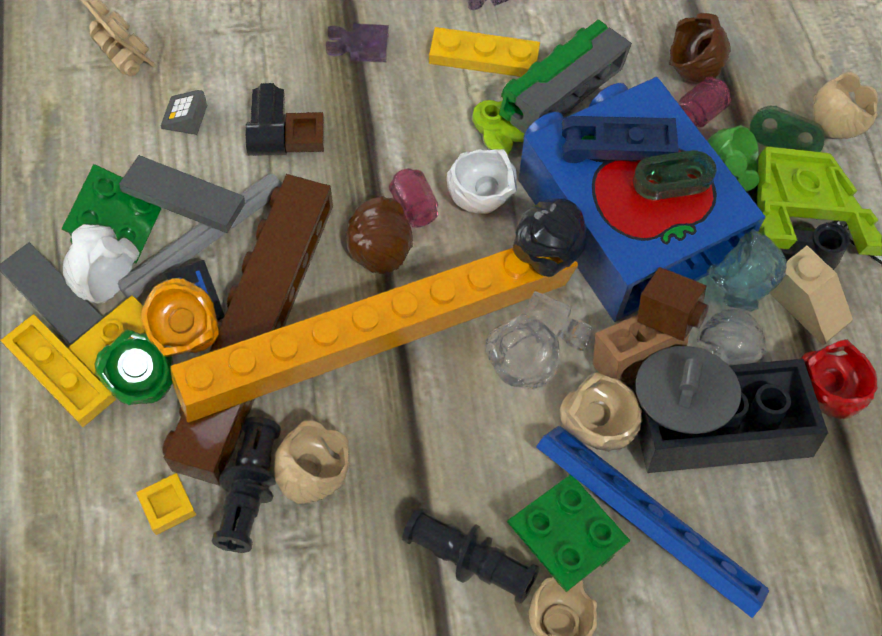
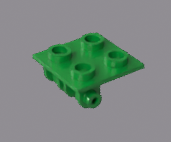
(104, 204)
(568, 532)

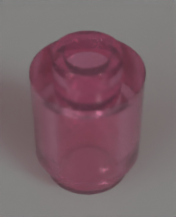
(706, 101)
(415, 196)

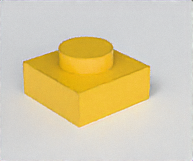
(166, 504)

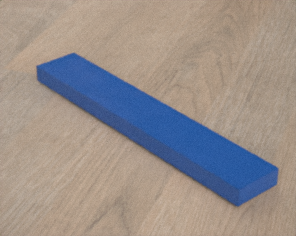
(655, 520)

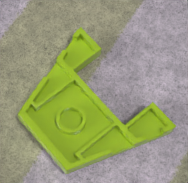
(810, 187)

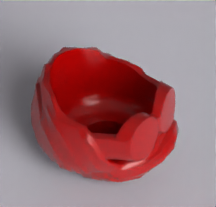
(842, 382)

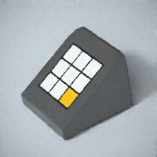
(185, 112)

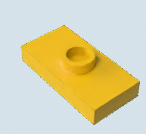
(123, 317)

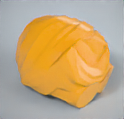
(179, 317)

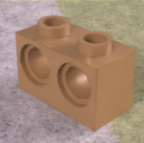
(625, 347)

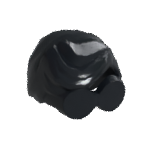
(550, 230)

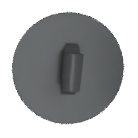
(688, 389)

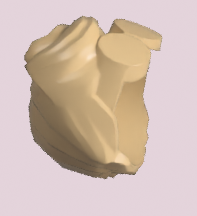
(838, 113)
(602, 414)
(305, 465)

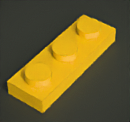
(482, 52)
(58, 370)

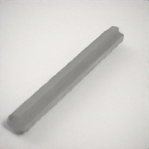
(193, 242)

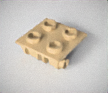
(112, 36)

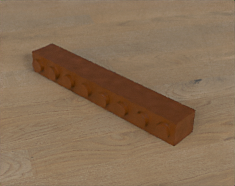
(255, 307)

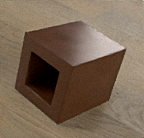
(672, 304)

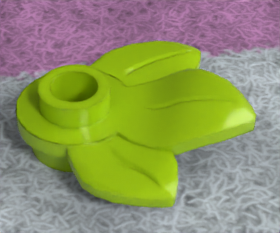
(496, 130)

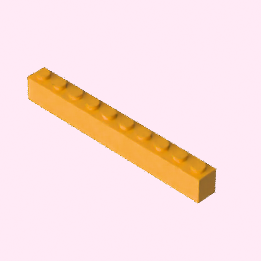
(356, 332)

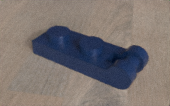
(618, 138)

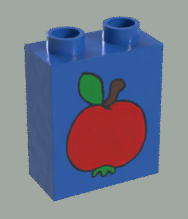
(624, 230)

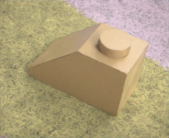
(813, 295)

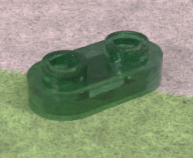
(787, 130)
(671, 174)

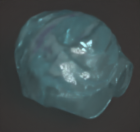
(753, 271)

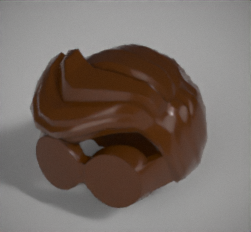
(699, 47)
(379, 235)

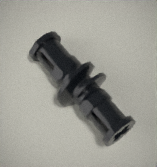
(247, 485)
(470, 554)

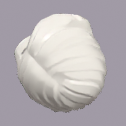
(482, 180)
(97, 262)

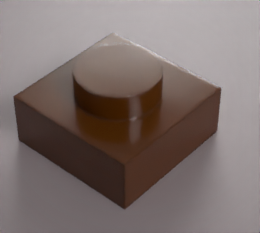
(304, 132)

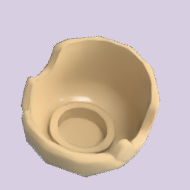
(561, 612)

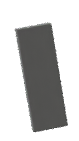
(182, 193)
(49, 293)

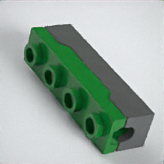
(565, 75)

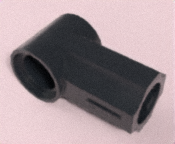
(267, 127)
(826, 234)

